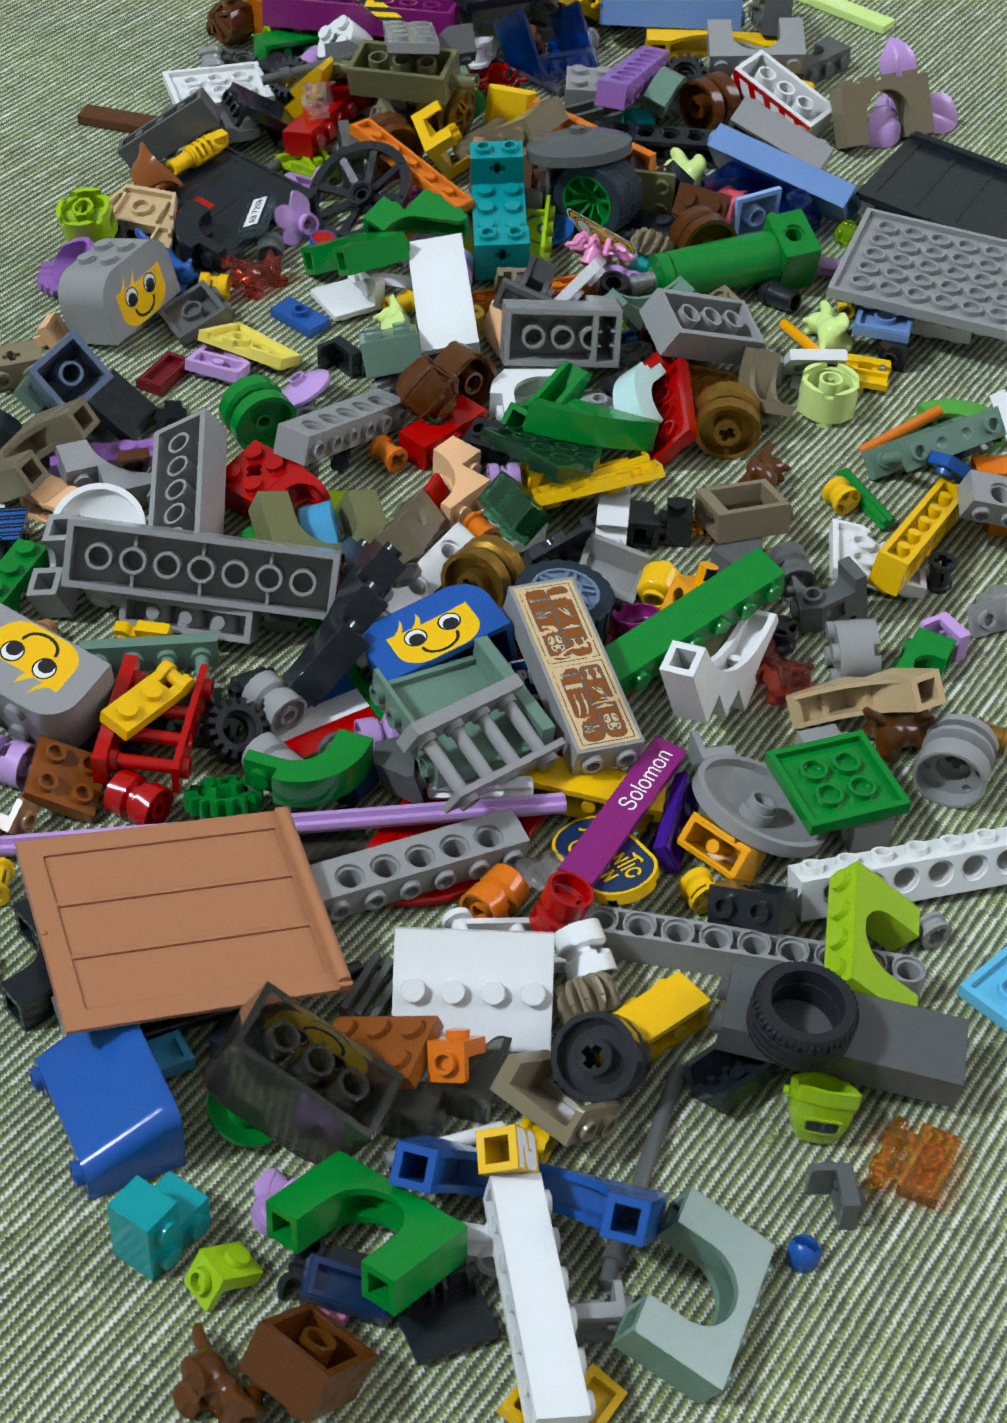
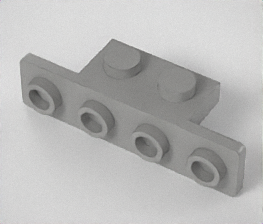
(989, 613)

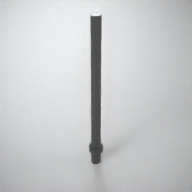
(614, 1258)

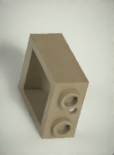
(742, 511)

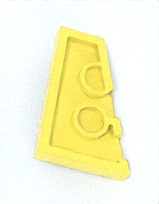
(250, 344)

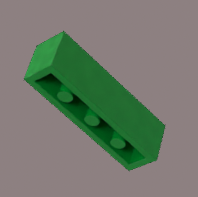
(284, 41)

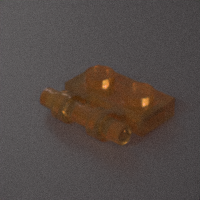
(927, 1166)

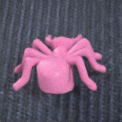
(590, 248)

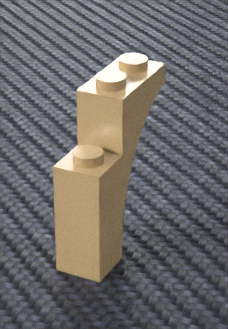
(884, 692)

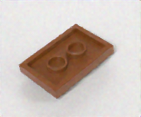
(395, 1040)

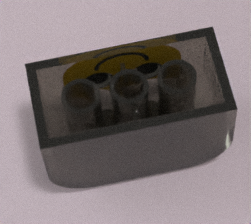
(300, 1078)

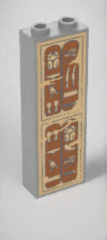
(573, 675)

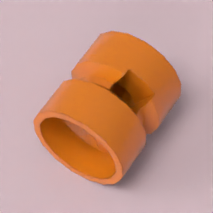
(497, 893)

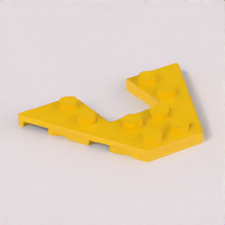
(609, 477)

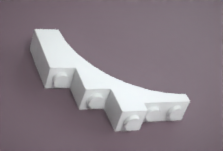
(726, 680)

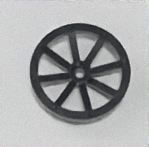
(362, 193)

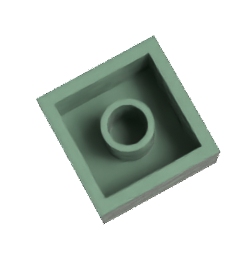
(389, 349)

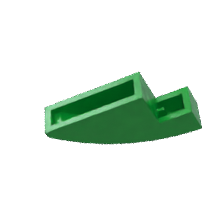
(591, 425)

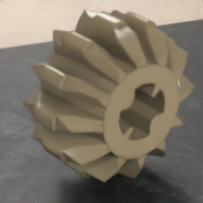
(650, 242)
(586, 993)

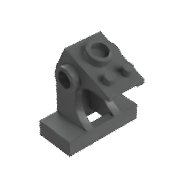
(532, 285)
(839, 602)

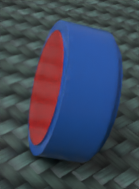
(321, 236)

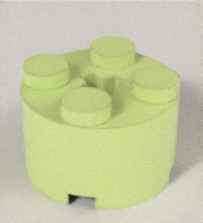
(828, 394)

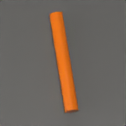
(904, 428)

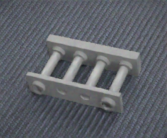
(477, 709)

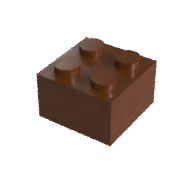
(307, 1362)

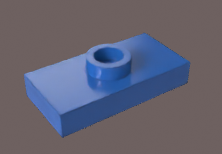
(300, 317)

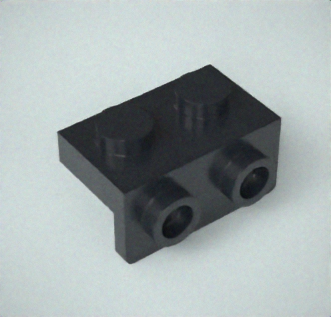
(726, 1078)

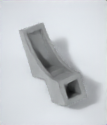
(82, 466)

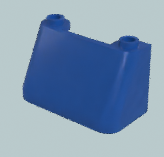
(111, 1107)

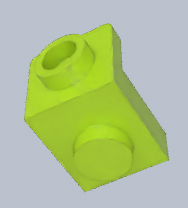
(221, 1270)

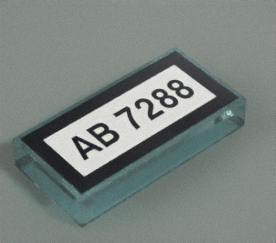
(257, 215)

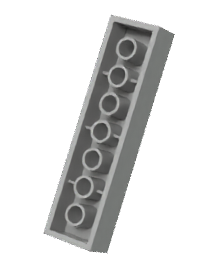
(200, 567)

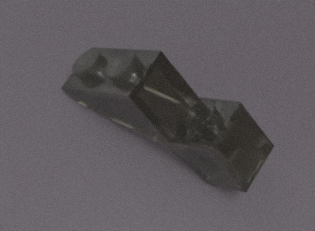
(427, 1106)

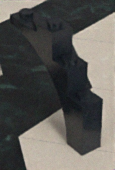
(339, 640)

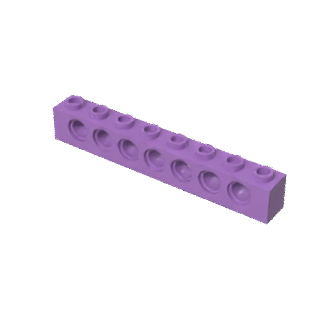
(630, 77)

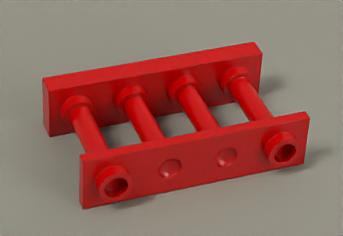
(106, 752)

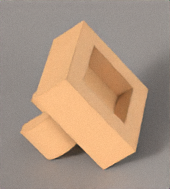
(51, 330)

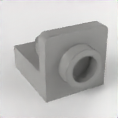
(600, 1320)

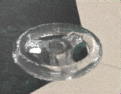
(538, 871)

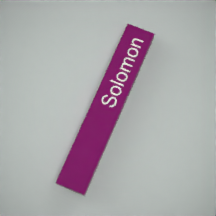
(624, 810)

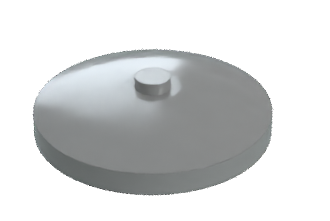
(752, 807)

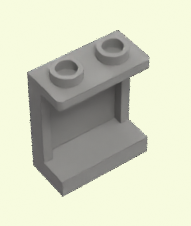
(617, 565)

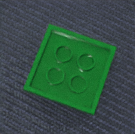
(837, 782)

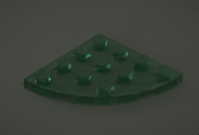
(543, 454)

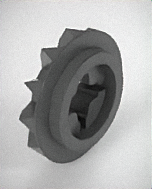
(634, 353)

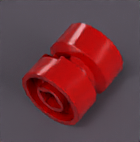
(134, 799)
(562, 902)

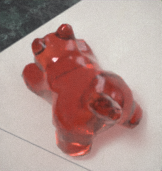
(257, 275)
(782, 675)

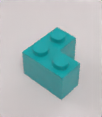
(156, 1222)

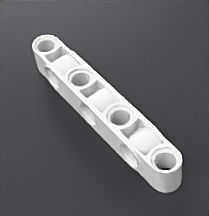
(429, 580)

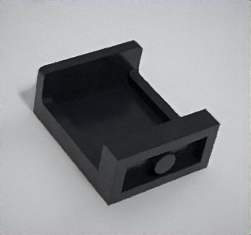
(244, 103)

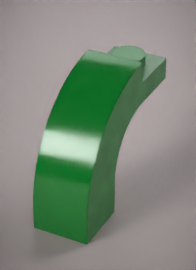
(313, 779)

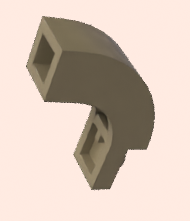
(759, 373)

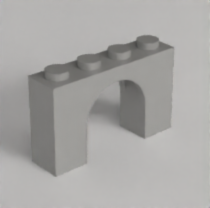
(726, 53)

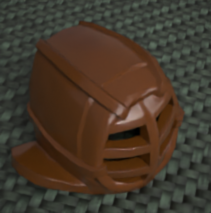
(230, 21)
(427, 390)

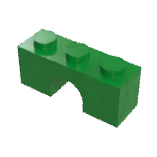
(17, 569)
(926, 651)

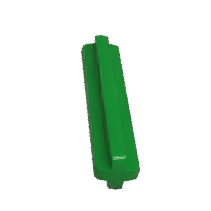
(869, 503)

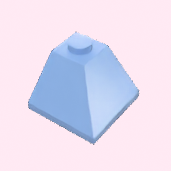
(752, 209)

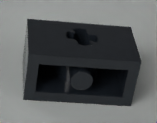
(752, 905)

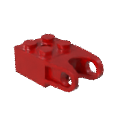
(263, 470)

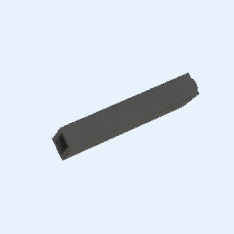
(893, 1048)

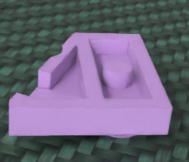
(214, 363)

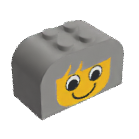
(116, 288)
(49, 683)

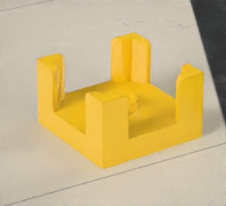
(438, 142)

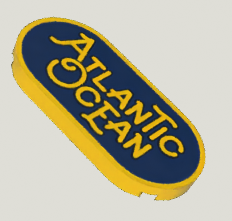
(629, 875)

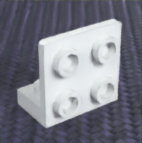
(351, 296)

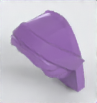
(51, 271)

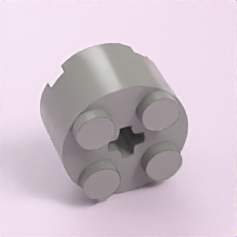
(852, 648)

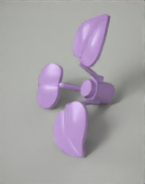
(882, 125)

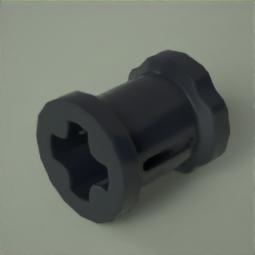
(940, 572)

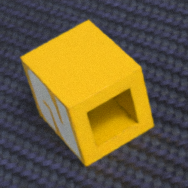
(506, 1150)

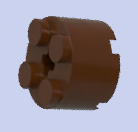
(472, 369)

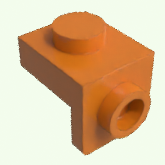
(450, 1054)

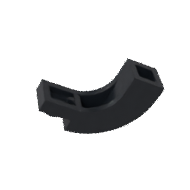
(28, 992)

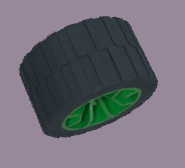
(602, 193)

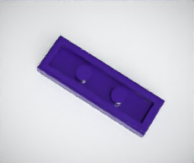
(678, 809)

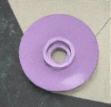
(306, 386)

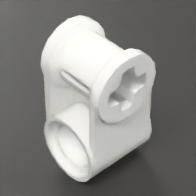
(485, 52)

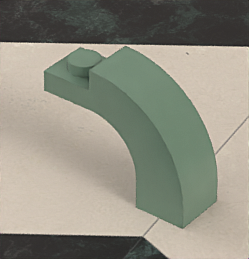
(662, 91)

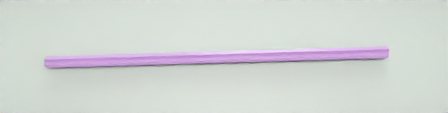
(368, 817)

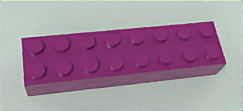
(314, 14)

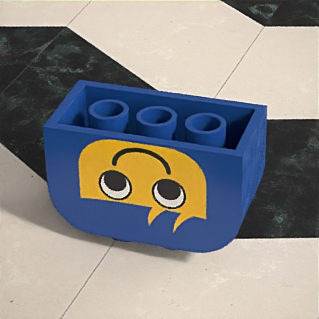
(437, 631)

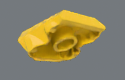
(507, 101)

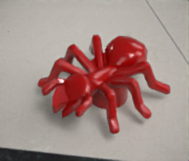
(497, 74)

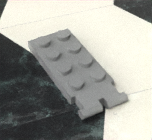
(410, 37)

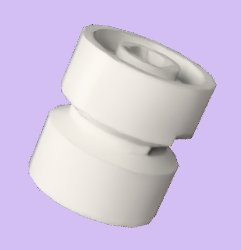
(583, 949)

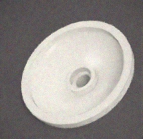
(102, 502)

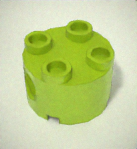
(86, 215)

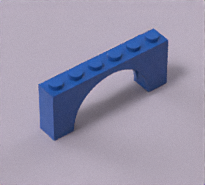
(610, 1206)

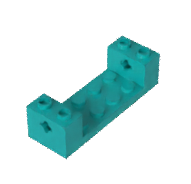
(499, 207)

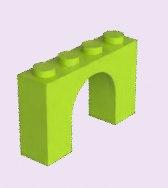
(861, 906)

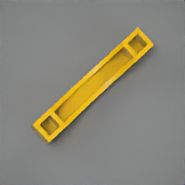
(694, 40)

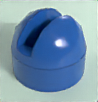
(803, 1253)

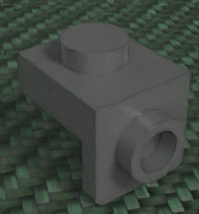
(840, 1183)

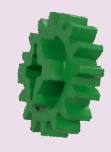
(222, 797)

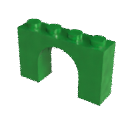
(356, 253)
(347, 1192)

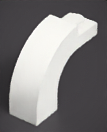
(517, 386)
(613, 515)

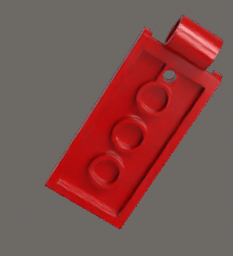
(675, 404)

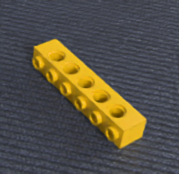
(915, 538)

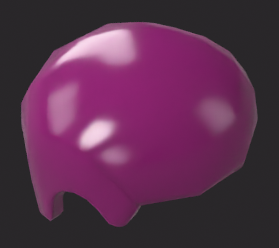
(632, 616)

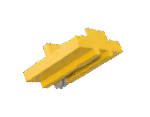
(871, 371)

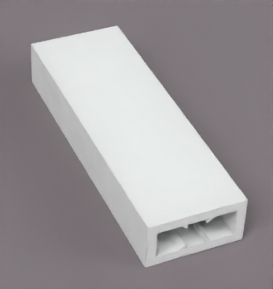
(442, 294)

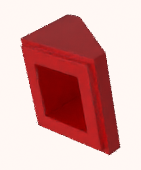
(437, 489)

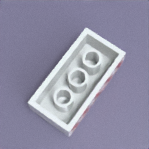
(782, 92)

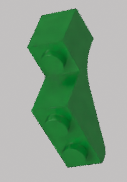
(424, 215)
(561, 387)

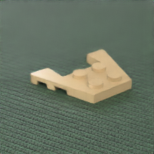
(147, 209)

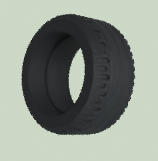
(793, 1047)

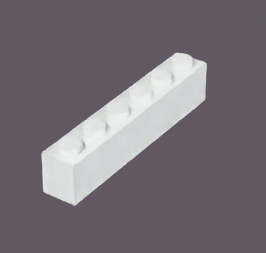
(535, 1301)

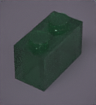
(513, 509)

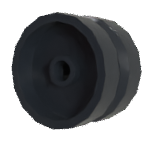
(577, 1057)

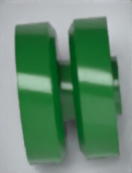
(254, 409)

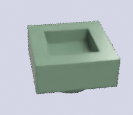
(27, 396)

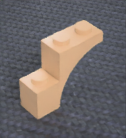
(460, 469)

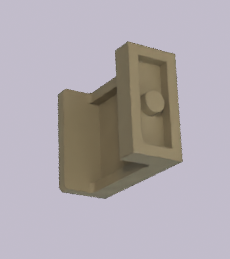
(527, 1088)

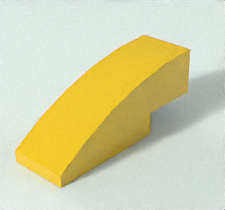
(319, 74)

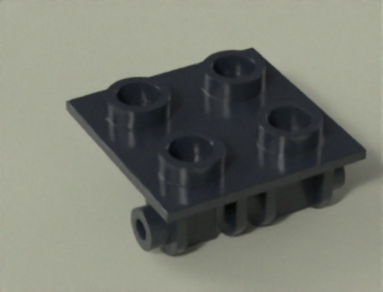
(448, 1317)

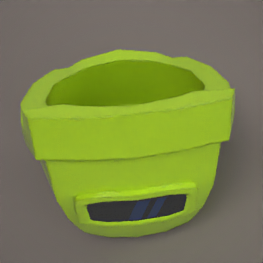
(820, 1106)

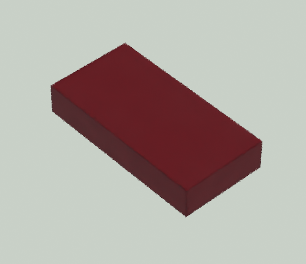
(162, 374)

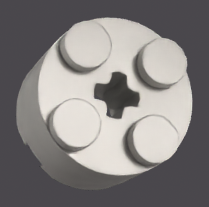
(340, 30)

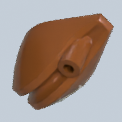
(151, 173)

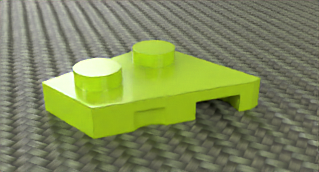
(304, 165)

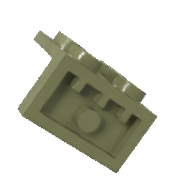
(657, 191)

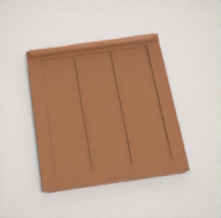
(178, 919)

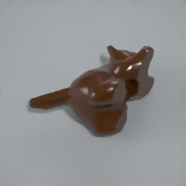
(765, 467)
(896, 731)
(215, 1387)

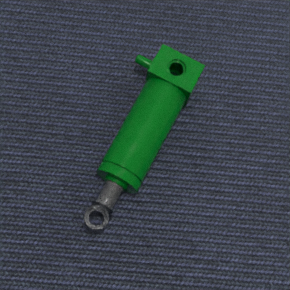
(781, 252)

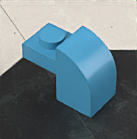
(321, 522)

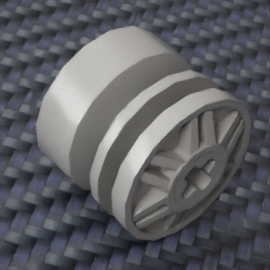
(955, 760)

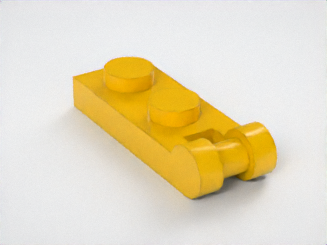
(146, 700)

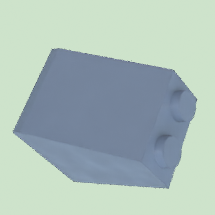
(68, 372)

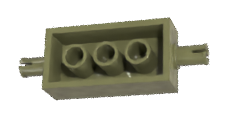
(404, 76)

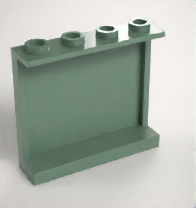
(434, 688)

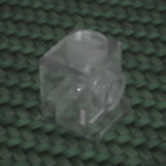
(316, 100)

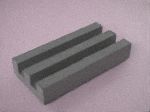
(375, 963)

